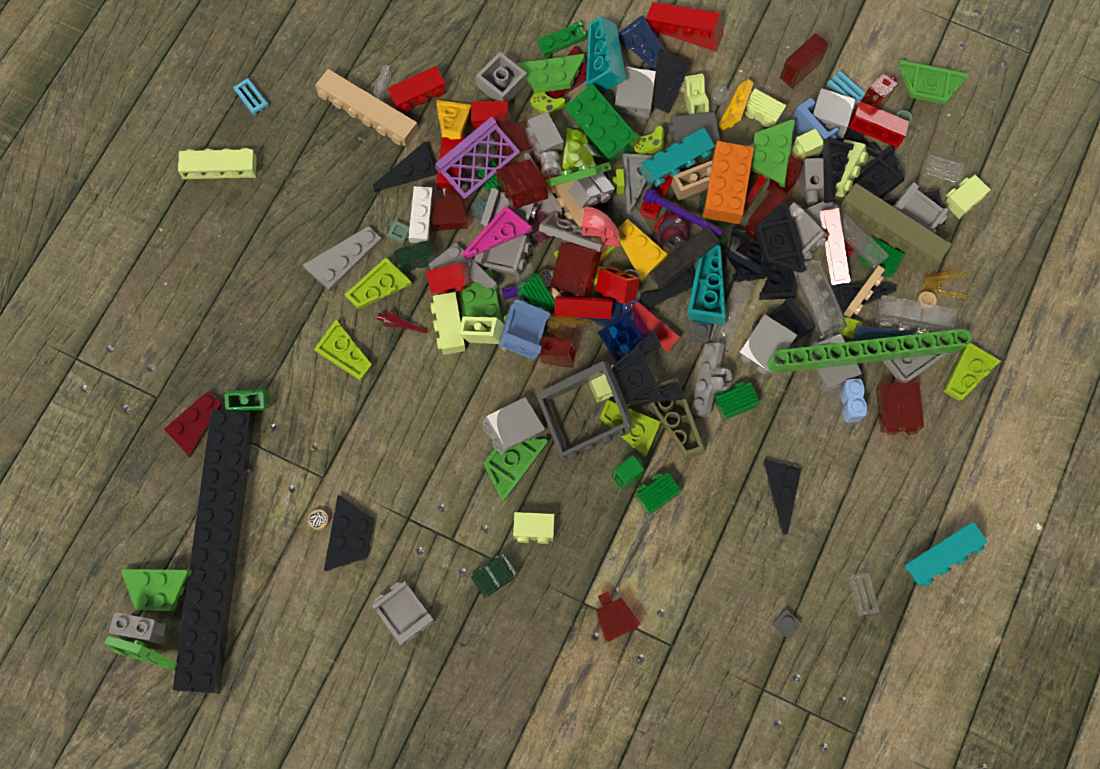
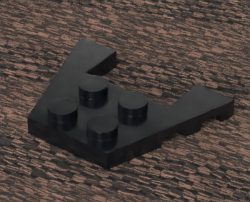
(675, 287)
(637, 380)

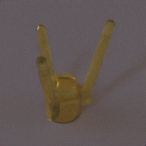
(934, 281)
(555, 322)

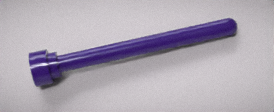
(651, 196)

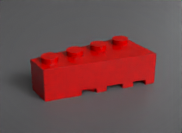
(686, 24)

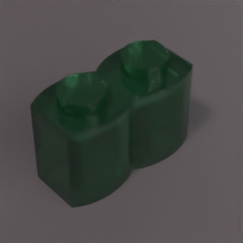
(412, 257)
(493, 576)

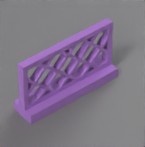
(466, 146)

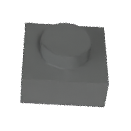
(700, 332)
(786, 623)

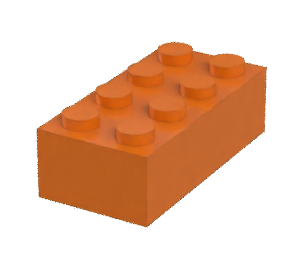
(728, 182)

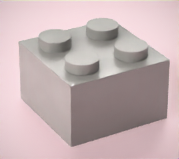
(501, 78)
(543, 135)

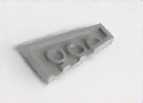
(339, 260)

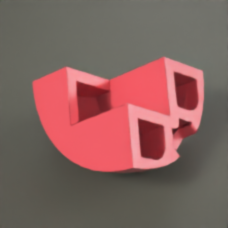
(599, 224)

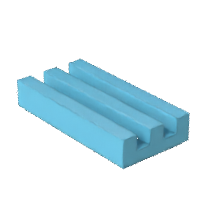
(847, 85)
(258, 107)

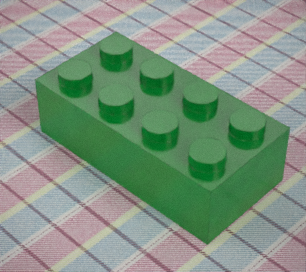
(602, 124)

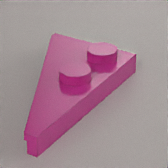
(500, 230)

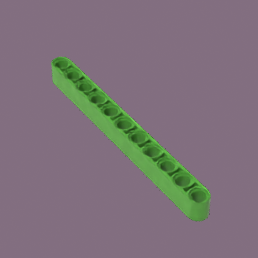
(861, 352)

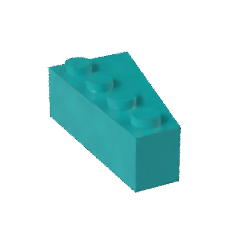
(604, 56)
(677, 157)
(707, 292)
(946, 553)

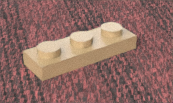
(865, 292)

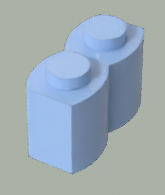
(852, 397)

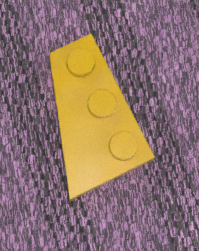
(736, 106)
(452, 118)
(640, 249)

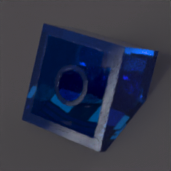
(624, 334)

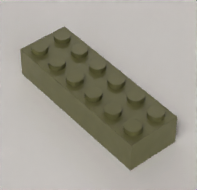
(896, 229)

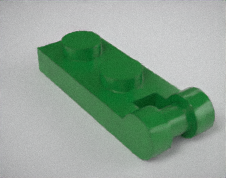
(562, 39)

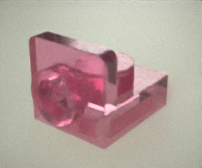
(539, 237)

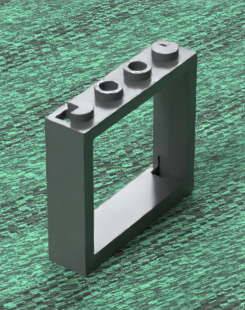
(571, 383)

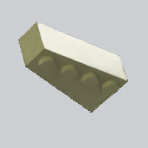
(679, 424)

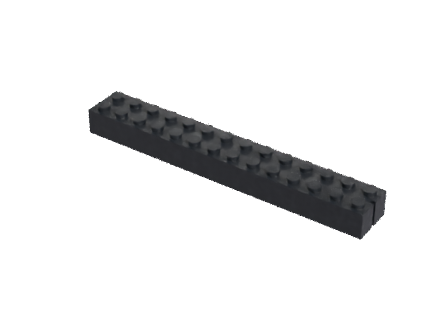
(214, 553)

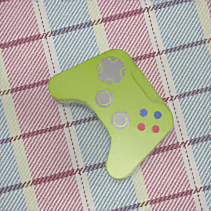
(544, 103)
(650, 143)

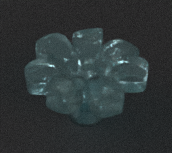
(478, 208)

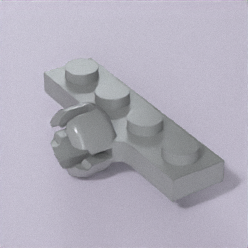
(710, 380)

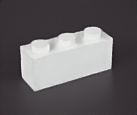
(421, 215)

